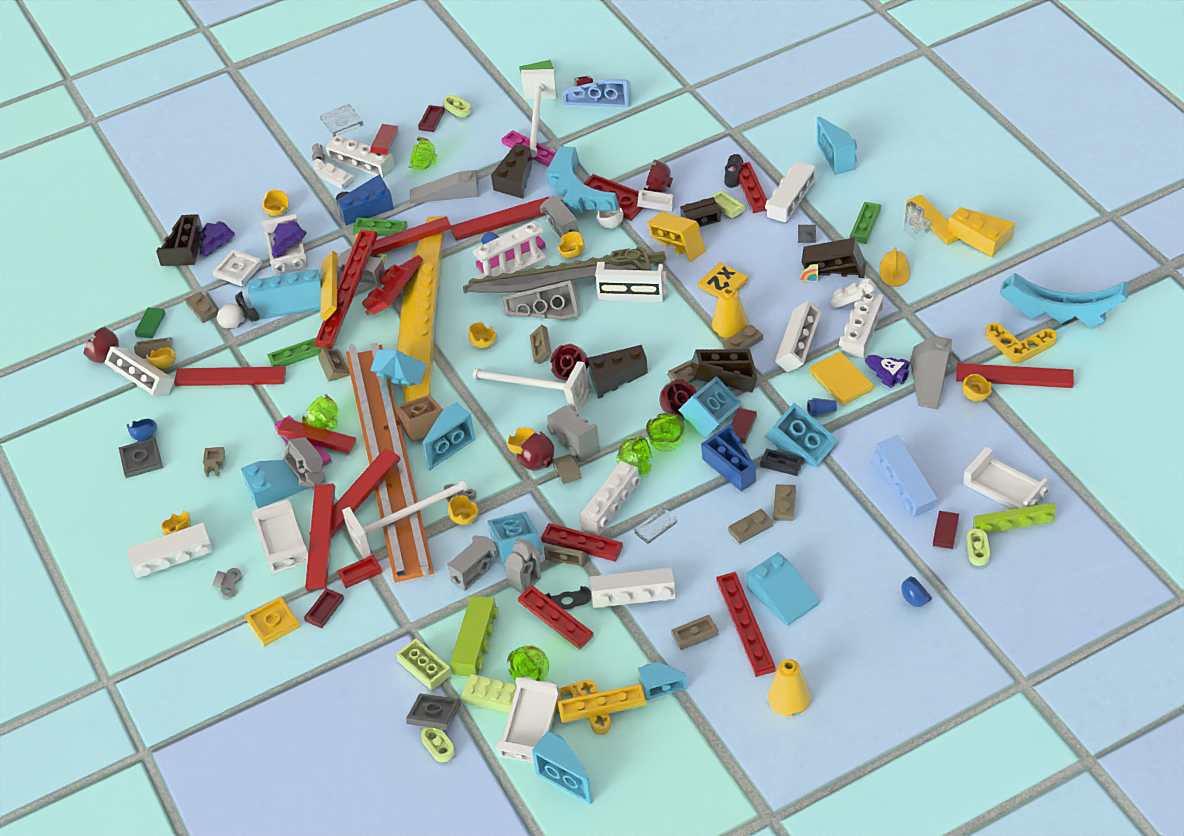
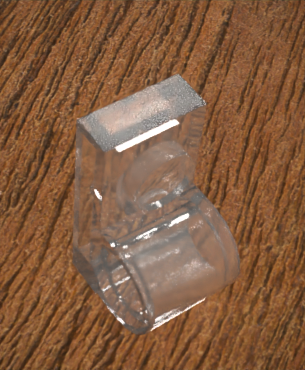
(915, 224)

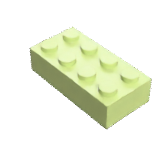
(423, 664)
(489, 693)

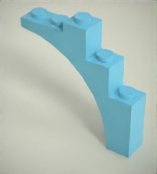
(576, 195)
(1062, 306)

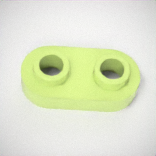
(457, 106)
(978, 551)
(438, 745)

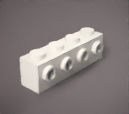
(358, 156)
(790, 191)
(861, 325)
(798, 336)
(139, 371)
(609, 498)
(169, 550)
(632, 587)

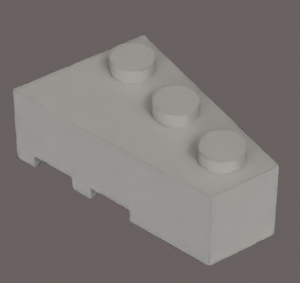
(574, 433)

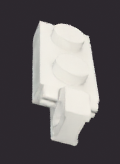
(332, 174)
(852, 293)

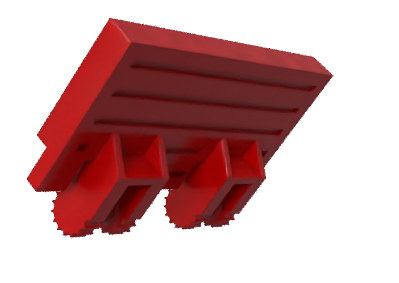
(393, 281)

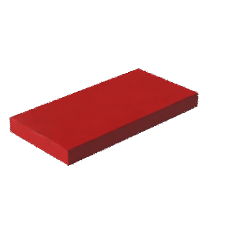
(626, 197)

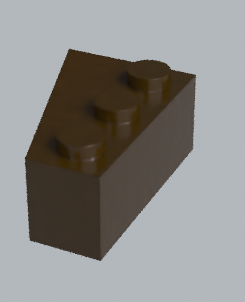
(512, 172)
(183, 242)
(835, 258)
(731, 366)
(616, 368)

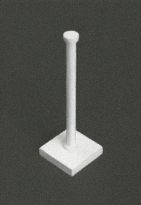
(537, 85)
(576, 388)
(359, 533)

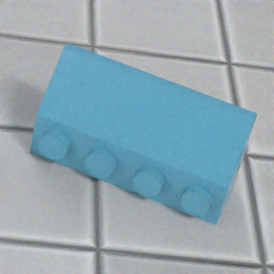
(286, 294)

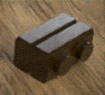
(702, 211)

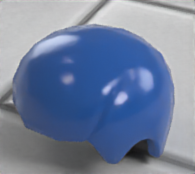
(142, 429)
(914, 592)

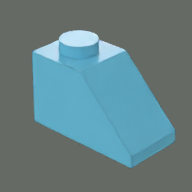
(661, 680)

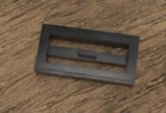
(780, 463)

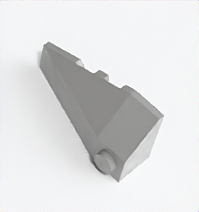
(454, 186)
(550, 302)
(929, 369)

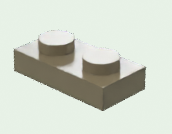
(201, 307)
(743, 339)
(540, 344)
(683, 372)
(784, 502)
(750, 526)
(694, 632)

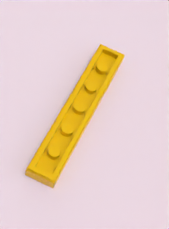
(329, 285)

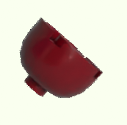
(659, 177)
(99, 348)
(565, 359)
(675, 395)
(537, 452)

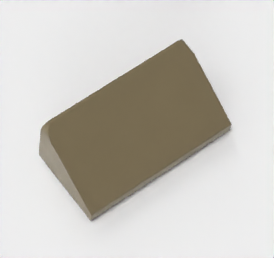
(145, 347)
(333, 364)
(565, 555)

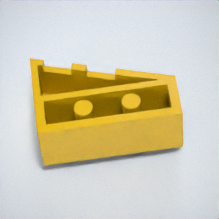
(981, 230)
(679, 233)

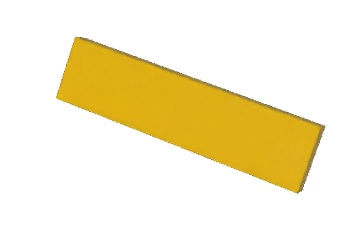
(938, 221)
(601, 703)

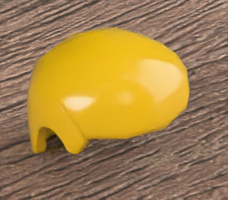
(275, 202)
(571, 245)
(481, 336)
(162, 358)
(976, 388)
(515, 442)
(462, 510)
(176, 523)

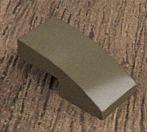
(567, 468)

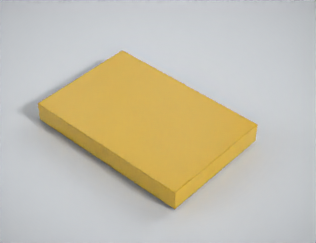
(841, 378)

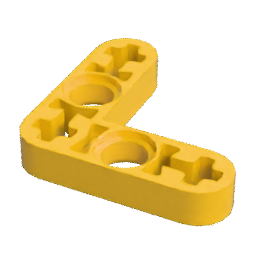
(1047, 336)
(577, 690)

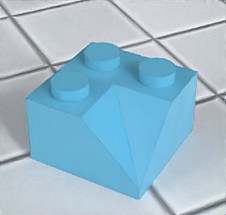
(398, 367)

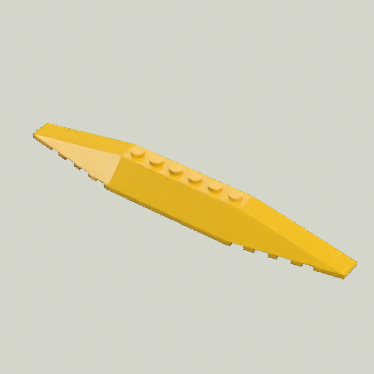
(419, 311)

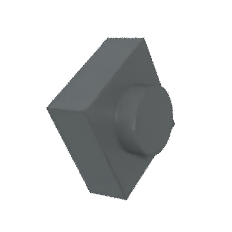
(806, 233)

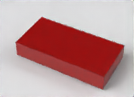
(359, 571)

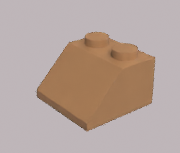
(418, 416)

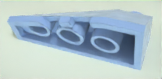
(601, 93)

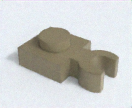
(212, 459)

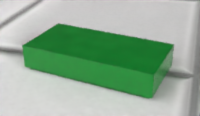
(150, 322)

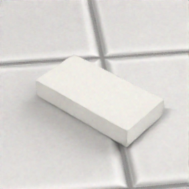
(655, 200)

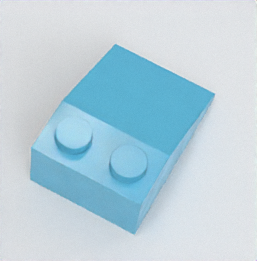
(836, 146)
(710, 406)
(448, 435)
(801, 436)
(270, 481)
(510, 528)
(781, 588)
(560, 766)

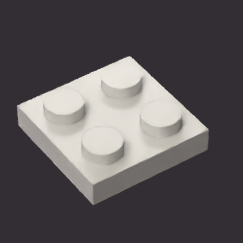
(237, 267)

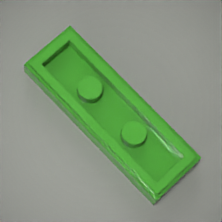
(865, 222)
(382, 226)
(294, 353)

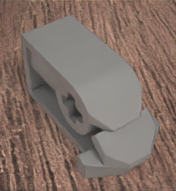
(559, 216)
(372, 272)
(304, 462)
(472, 562)
(523, 565)

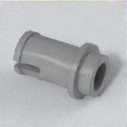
(318, 152)

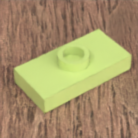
(728, 204)

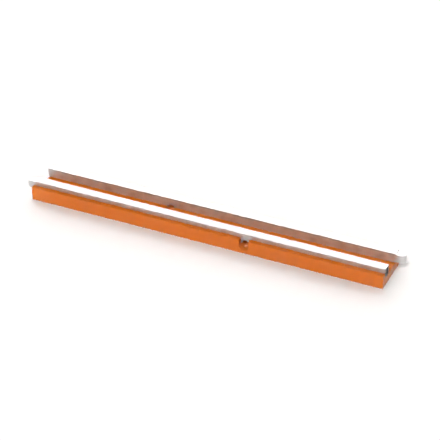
(381, 430)

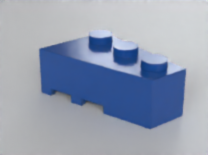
(366, 201)
(729, 458)

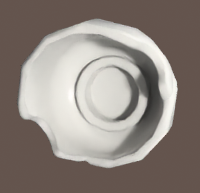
(610, 219)
(230, 316)

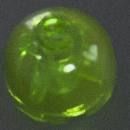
(423, 155)
(322, 414)
(665, 432)
(636, 453)
(528, 662)

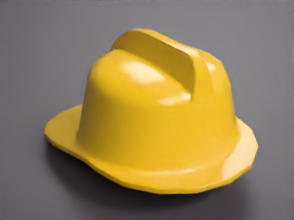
(894, 268)

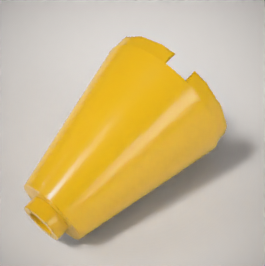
(729, 313)
(789, 689)

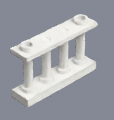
(513, 239)

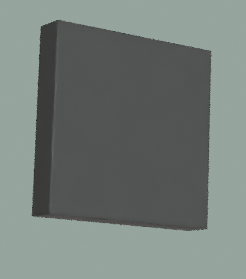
(140, 457)
(433, 711)

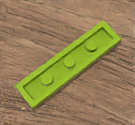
(1015, 518)

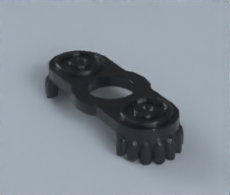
(731, 177)
(250, 313)
(579, 598)

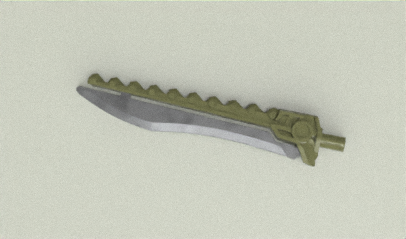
(536, 278)

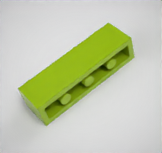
(474, 636)

